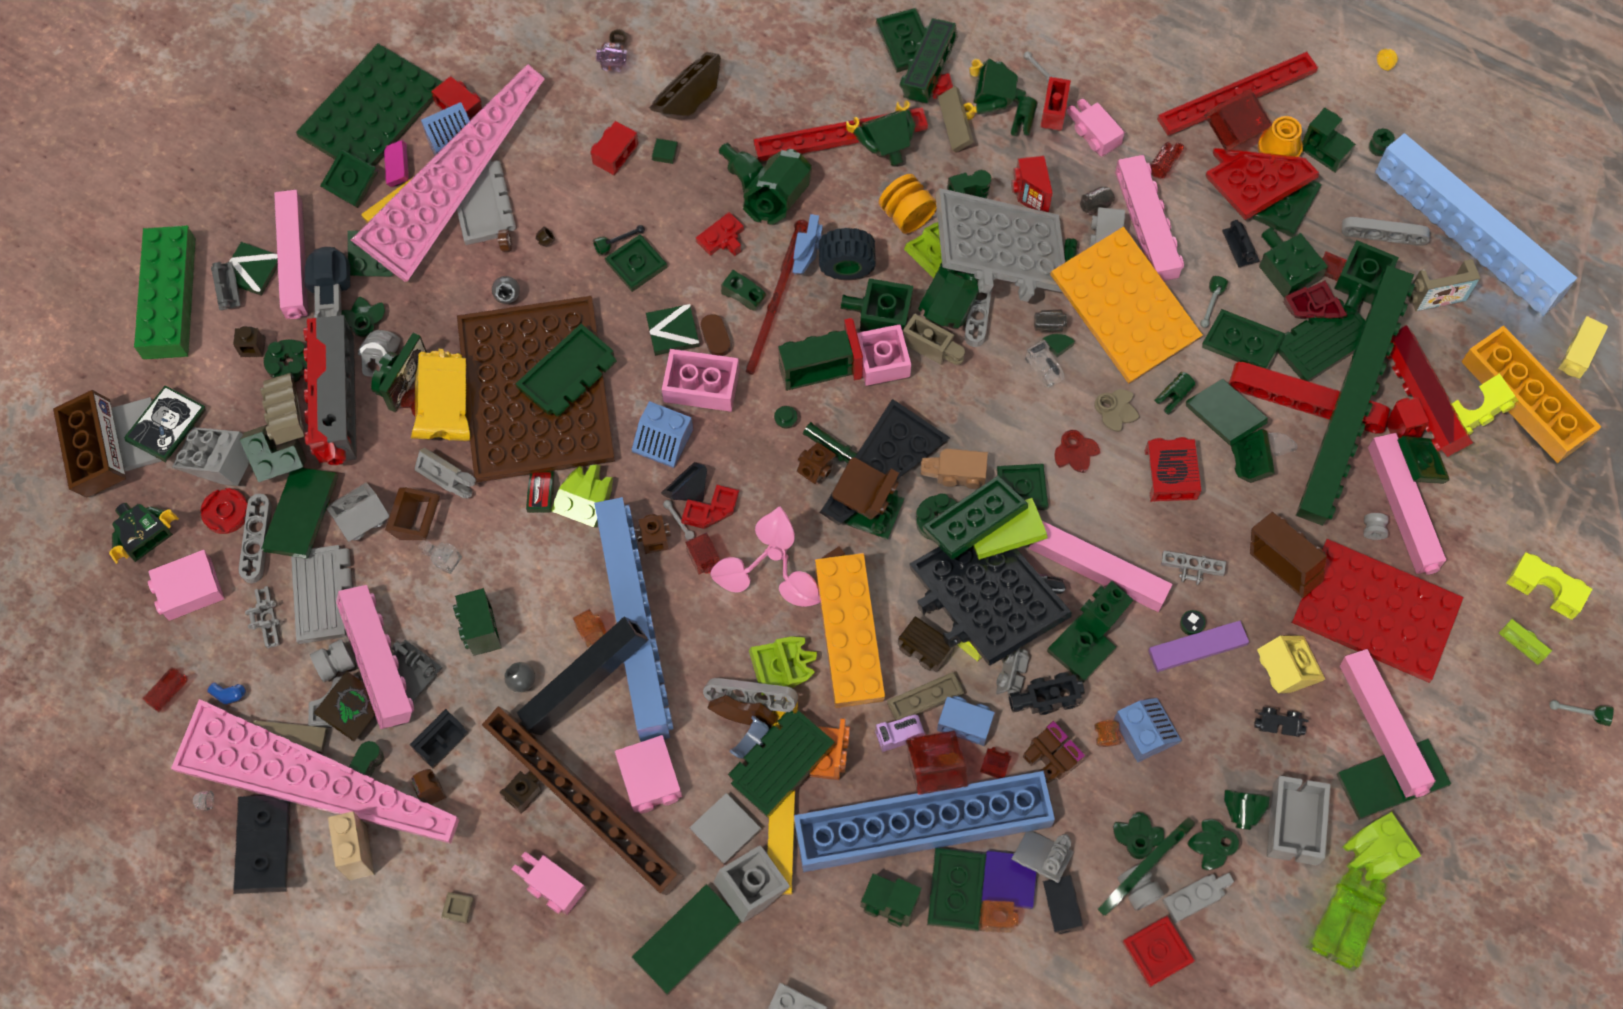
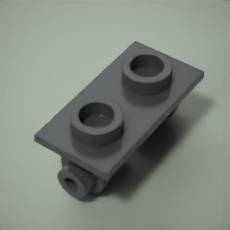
(225, 285)

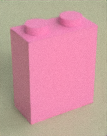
(185, 585)
(648, 774)

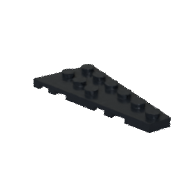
(894, 443)

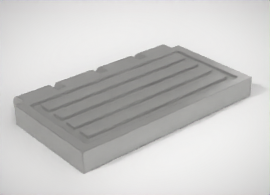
(486, 206)
(316, 592)

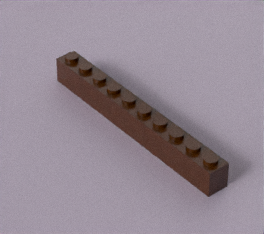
(583, 801)

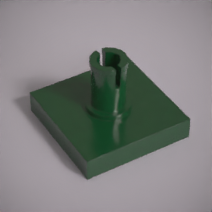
(1080, 650)

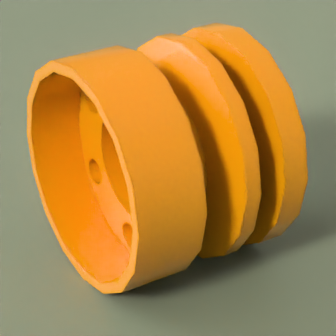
(908, 203)

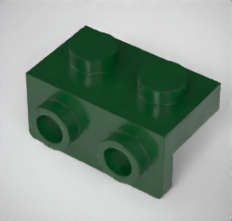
(1253, 457)

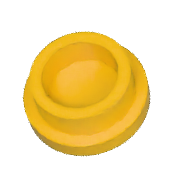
(1387, 59)

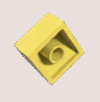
(1290, 663)

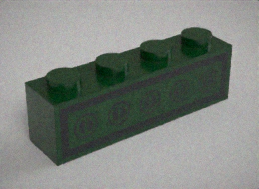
(929, 60)

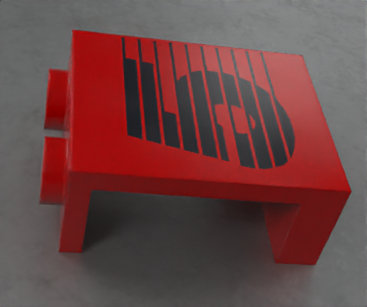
(1173, 469)

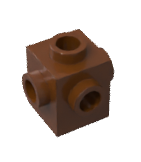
(816, 463)
(653, 533)

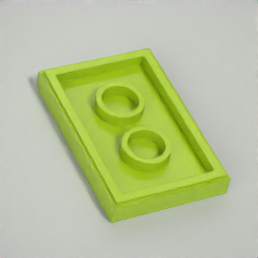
(1018, 532)

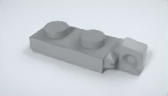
(1196, 896)

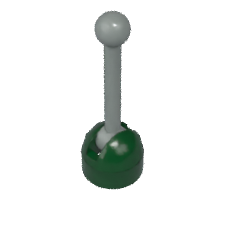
(1216, 286)
(1602, 714)

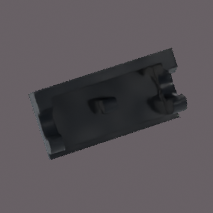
(439, 739)
(1063, 905)

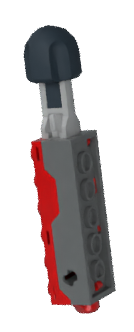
(329, 361)

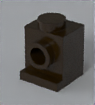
(249, 337)
(522, 799)

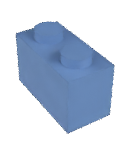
(967, 720)

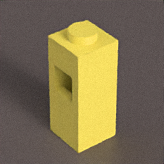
(1583, 347)

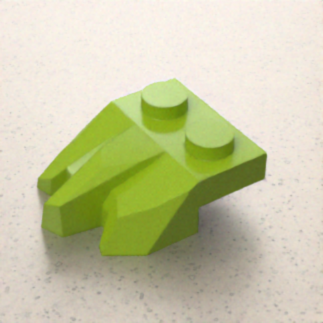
(926, 249)
(580, 492)
(782, 662)
(1381, 848)

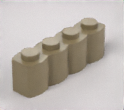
(282, 409)

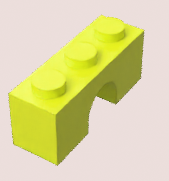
(1497, 398)
(1568, 592)

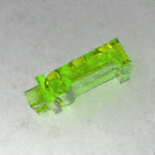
(1364, 907)

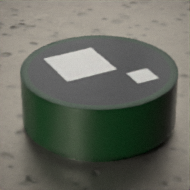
(1192, 622)

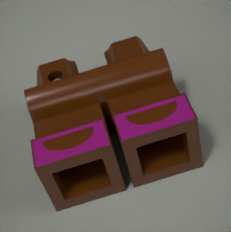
(1052, 741)

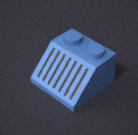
(444, 126)
(662, 434)
(1146, 728)

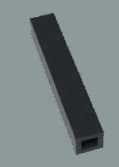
(582, 676)

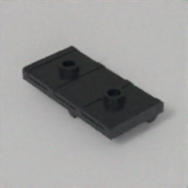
(261, 845)

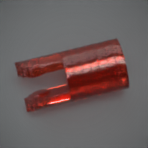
(1165, 159)
(165, 689)

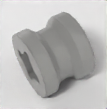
(1376, 526)

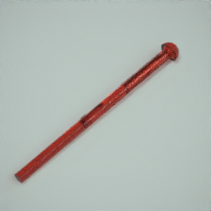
(800, 226)

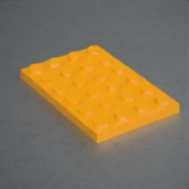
(1126, 304)

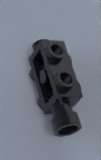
(1050, 691)

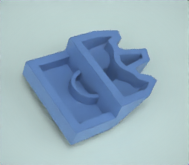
(807, 245)

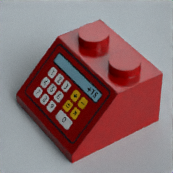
(1032, 183)

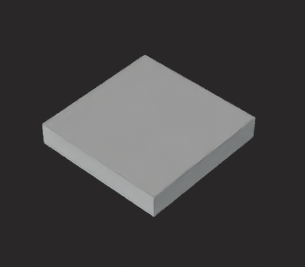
(725, 829)

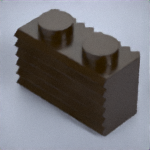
(924, 644)

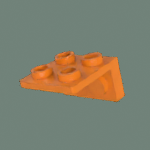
(836, 759)

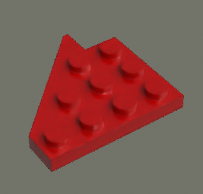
(1258, 179)

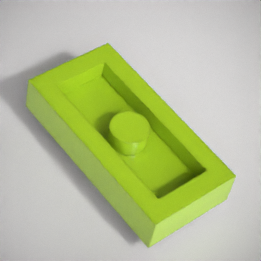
(1525, 641)

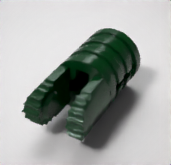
(1024, 115)
(1176, 391)

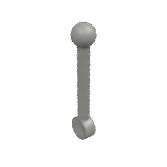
(1028, 56)
(688, 534)

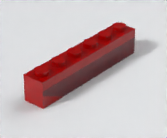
(1423, 383)

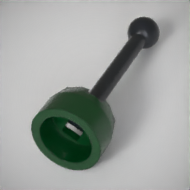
(603, 244)

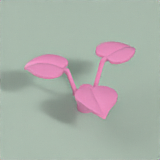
(779, 534)

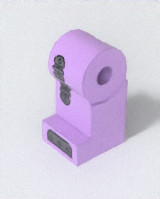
(895, 733)

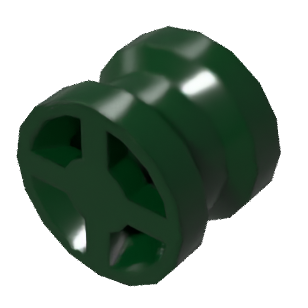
(1376, 144)

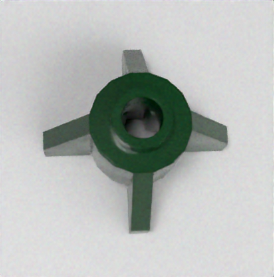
(1245, 808)

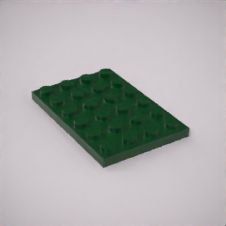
(370, 107)

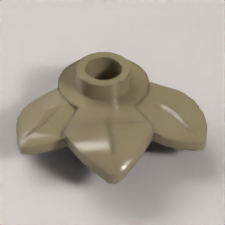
(1119, 410)

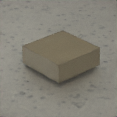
(457, 908)

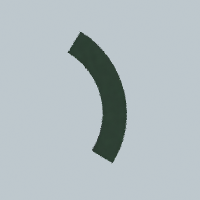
(1146, 865)

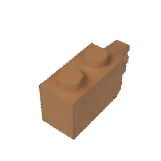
(957, 468)

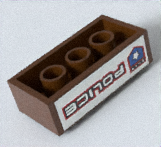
(89, 444)

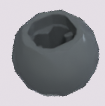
(505, 289)
(519, 677)

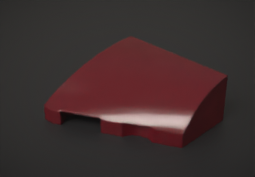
(1314, 303)

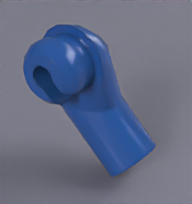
(228, 694)

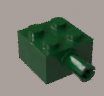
(1291, 263)
(1362, 274)
(882, 306)

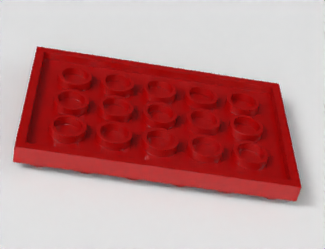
(1380, 610)

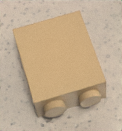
(351, 846)

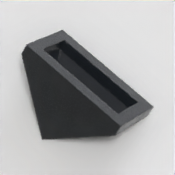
(688, 484)

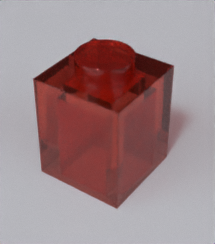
(702, 553)

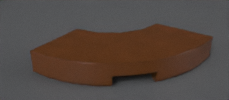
(741, 712)

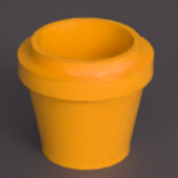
(1282, 138)

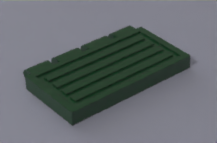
(1320, 344)
(565, 371)
(782, 763)

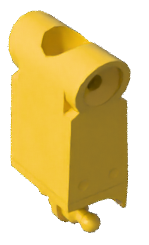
(440, 397)

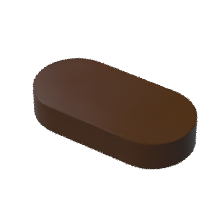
(715, 335)

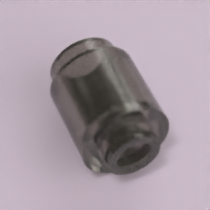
(1096, 198)
(1050, 321)

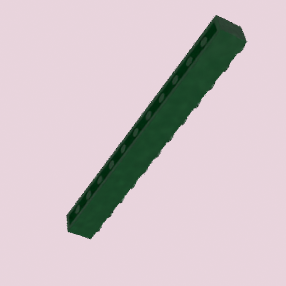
(1355, 395)

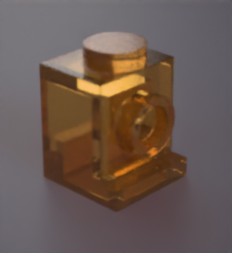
(589, 627)

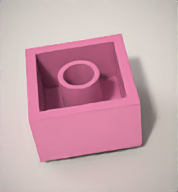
(884, 355)

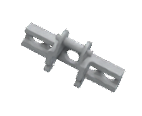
(1200, 567)
(260, 606)

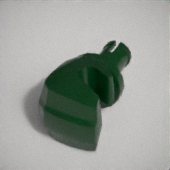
(741, 164)

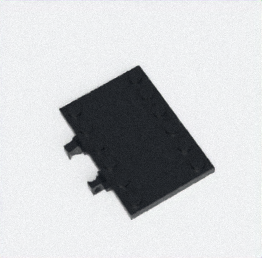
(991, 600)

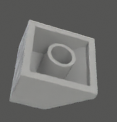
(358, 512)
(750, 883)

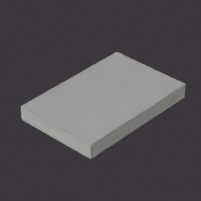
(124, 418)

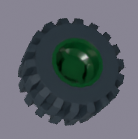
(847, 254)

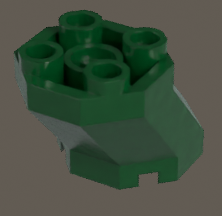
(777, 186)
(950, 297)

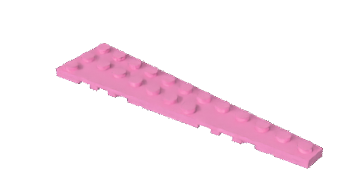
(420, 210)
(256, 760)

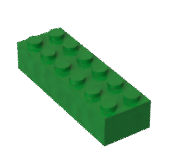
(165, 292)

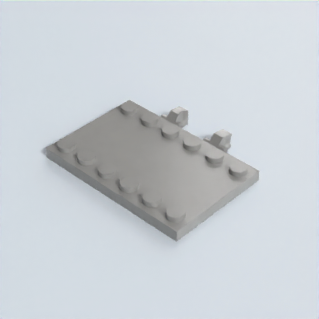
(999, 242)

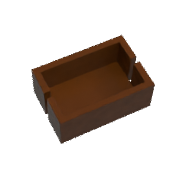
(1288, 554)

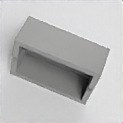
(1298, 820)

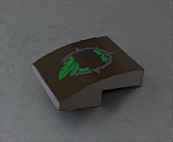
(347, 707)

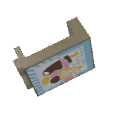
(1444, 290)

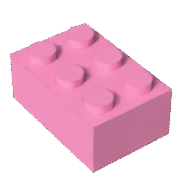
(700, 380)

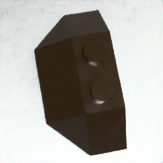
(690, 87)

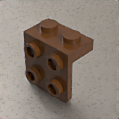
(865, 488)

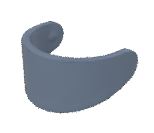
(753, 736)

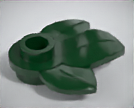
(364, 314)
(1138, 832)
(1209, 844)

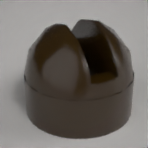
(618, 40)
(544, 236)

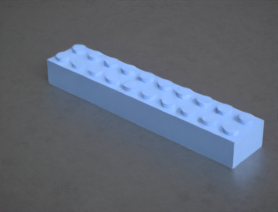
(1475, 224)

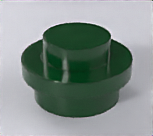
(785, 417)

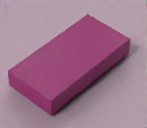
(396, 163)

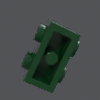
(1104, 610)

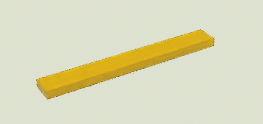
(782, 829)

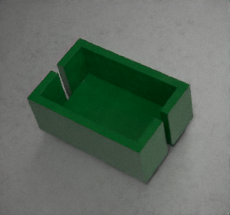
(815, 360)

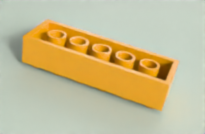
(1542, 404)
(849, 630)

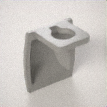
(375, 347)

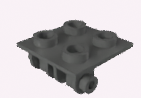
(415, 668)

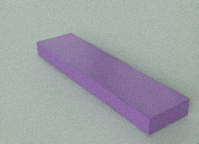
(1198, 646)

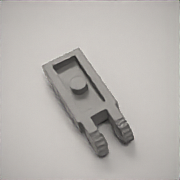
(444, 473)

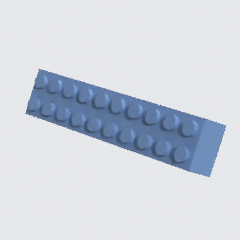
(631, 601)
(923, 821)

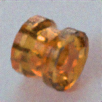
(1107, 733)

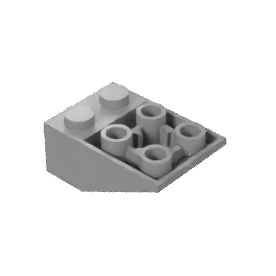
(213, 456)

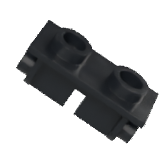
(1240, 244)
(1290, 722)

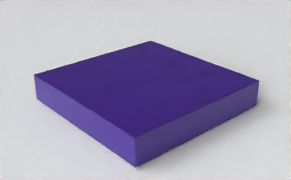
(1008, 880)

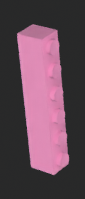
(1148, 216)
(374, 656)

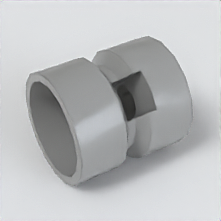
(332, 660)
(1144, 892)

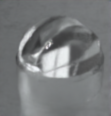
(204, 800)

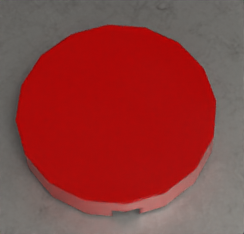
(224, 511)

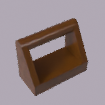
(404, 511)

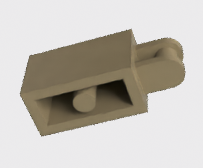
(932, 341)

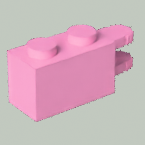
(1096, 127)
(551, 883)

